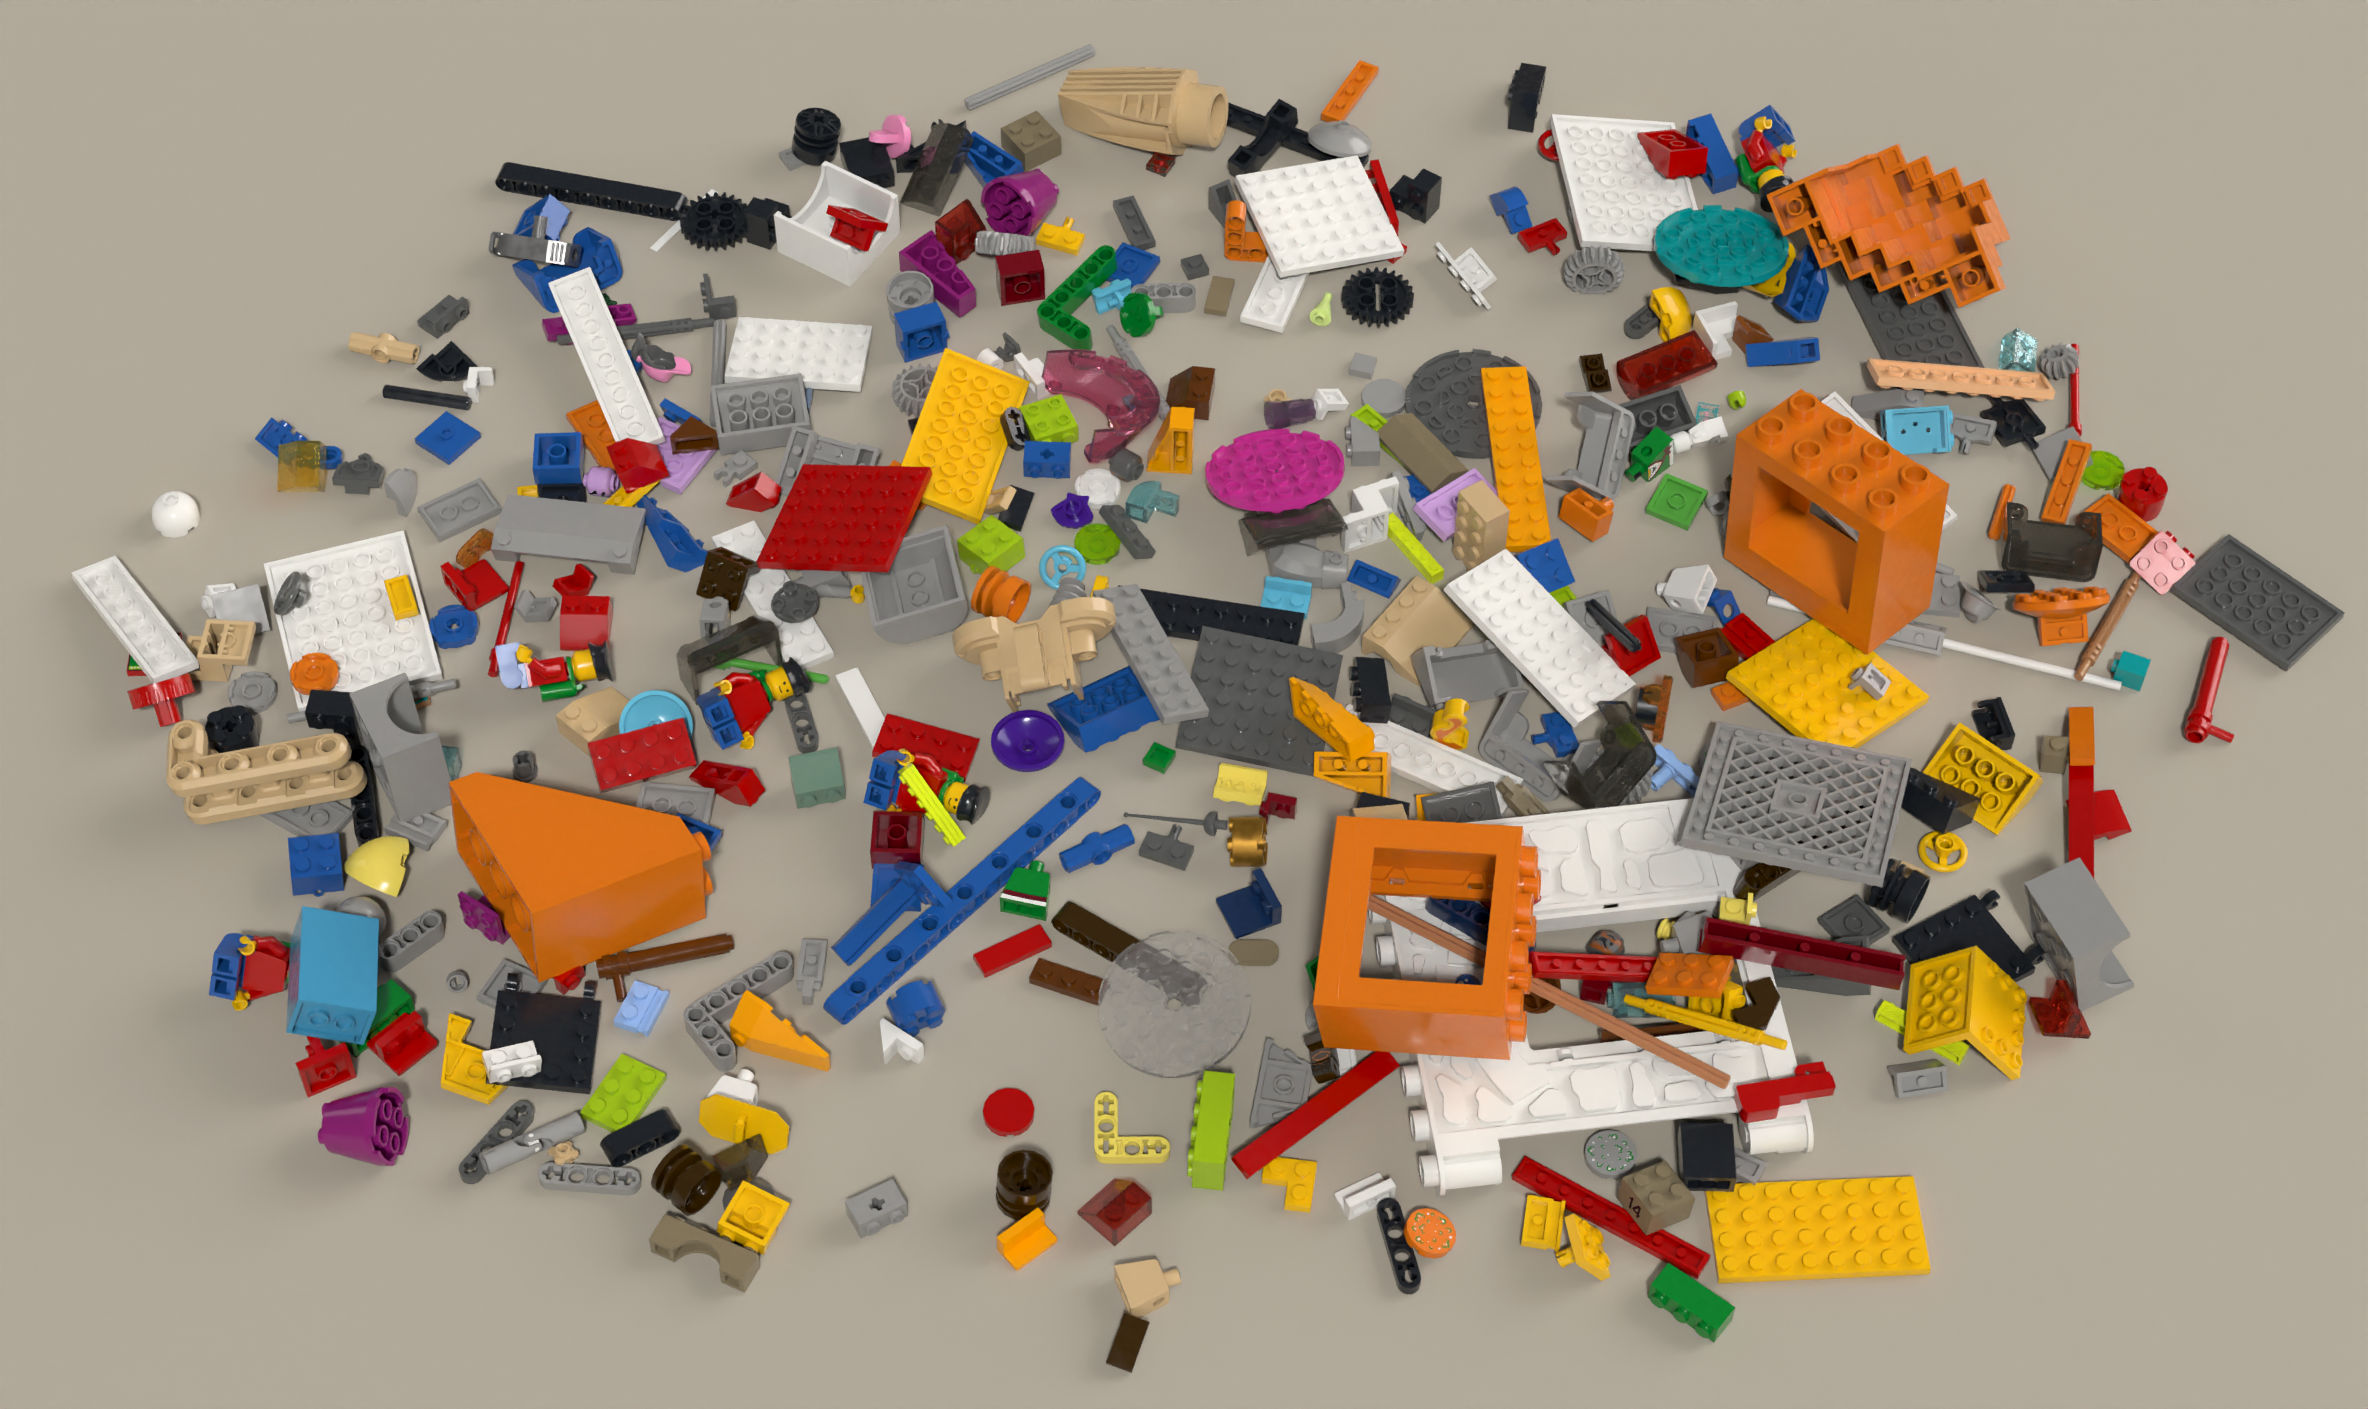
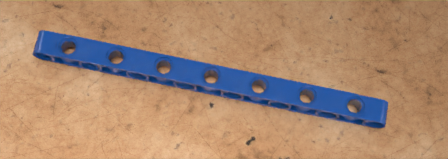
(977, 886)

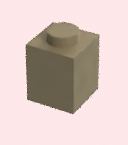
(2054, 754)

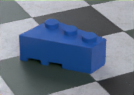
(990, 161)
(1720, 168)

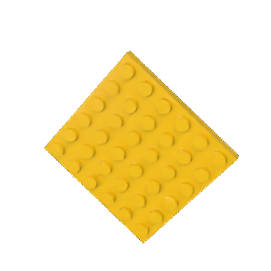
(1806, 687)

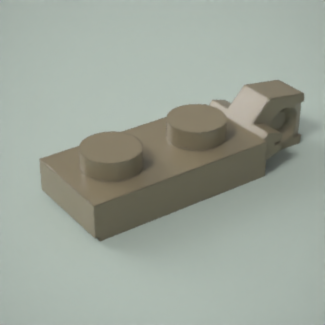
(1520, 798)

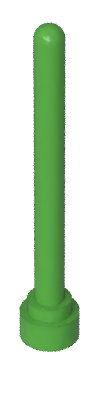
(757, 666)

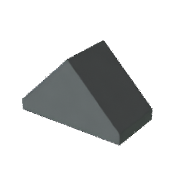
(1219, 197)

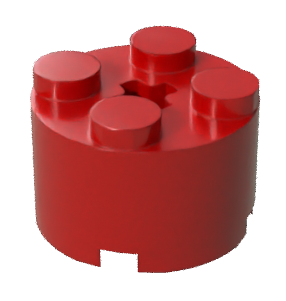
(2143, 492)

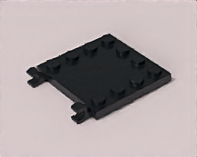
(1964, 927)
(561, 1031)

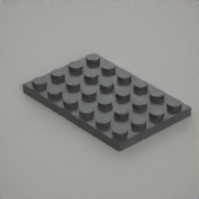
(2257, 602)

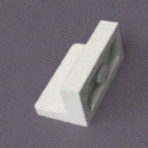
(1031, 372)
(1364, 1195)

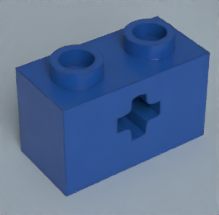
(1047, 459)

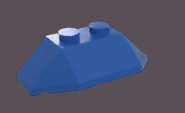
(1804, 287)

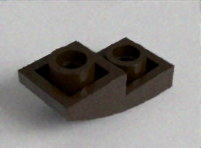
(1594, 373)
(1127, 1343)

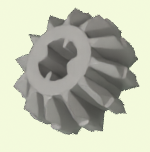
(2059, 361)

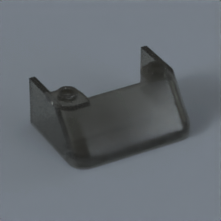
(725, 646)
(1617, 771)

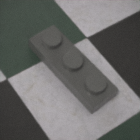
(1134, 223)
(1127, 531)

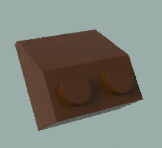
(1193, 390)
(1706, 657)

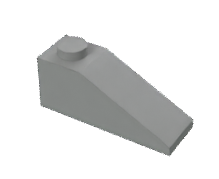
(1870, 404)

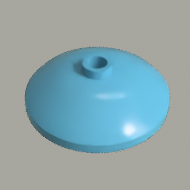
(652, 709)

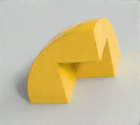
(1672, 310)

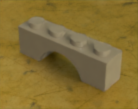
(676, 1238)

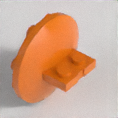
(2062, 613)

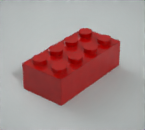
(641, 755)

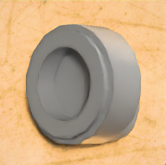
(1715, 500)

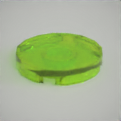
(2105, 471)
(1097, 543)

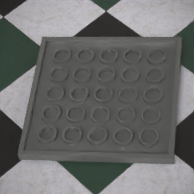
(1251, 701)

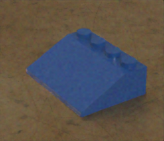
(1107, 712)

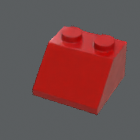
(637, 463)
(584, 621)

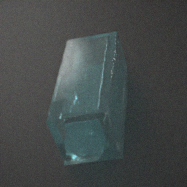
(1621, 1009)

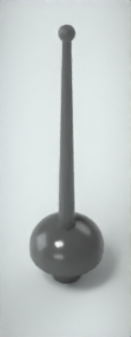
(1210, 823)

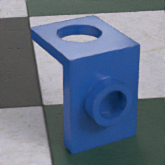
(1719, 599)

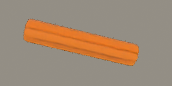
(1998, 520)

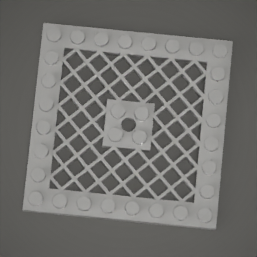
(1863, 866)

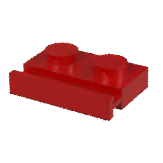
(1746, 636)

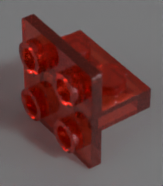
(2059, 1013)

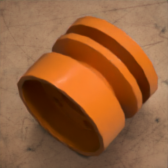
(1000, 595)

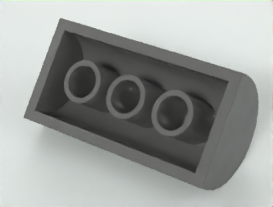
(1663, 409)

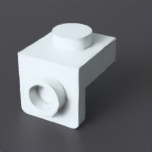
(476, 378)

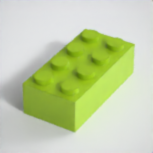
(1211, 1130)

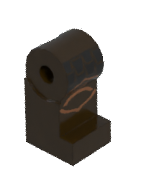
(1324, 1060)

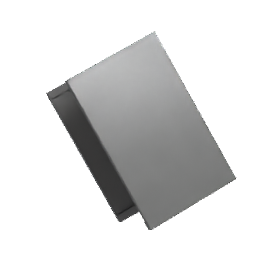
(403, 758)
(2077, 932)

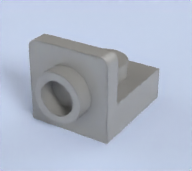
(1871, 680)

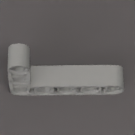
(726, 997)

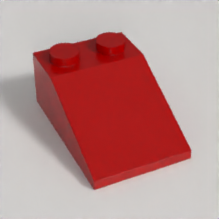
(1674, 153)

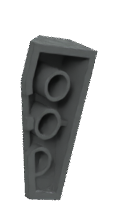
(1816, 983)

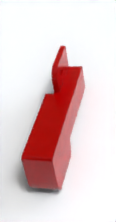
(1762, 1099)

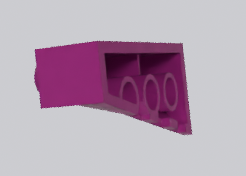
(949, 283)

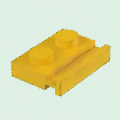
(1543, 1223)

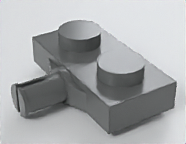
(1167, 849)

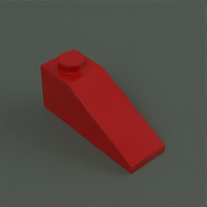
(731, 782)

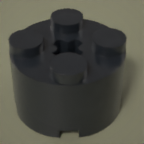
(231, 729)

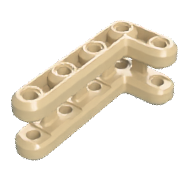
(258, 777)

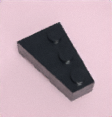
(1938, 802)

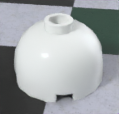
(175, 514)

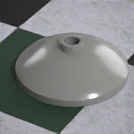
(1339, 139)

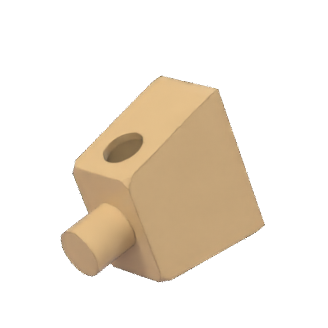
(1144, 1286)

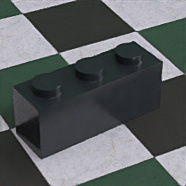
(1370, 690)

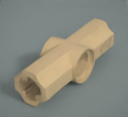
(383, 348)

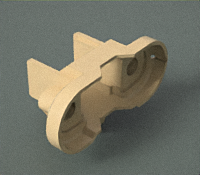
(1038, 651)

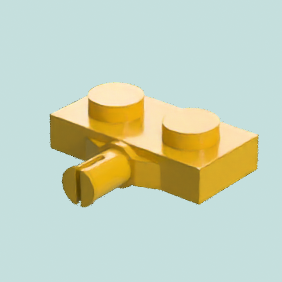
(1061, 237)

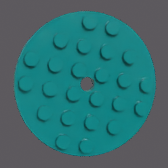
(1721, 246)

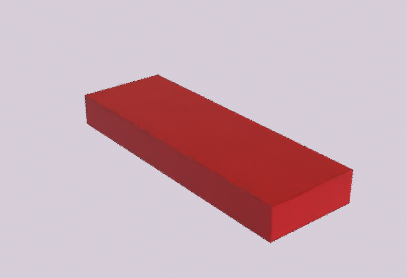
(1012, 950)

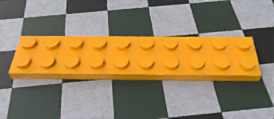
(1515, 455)

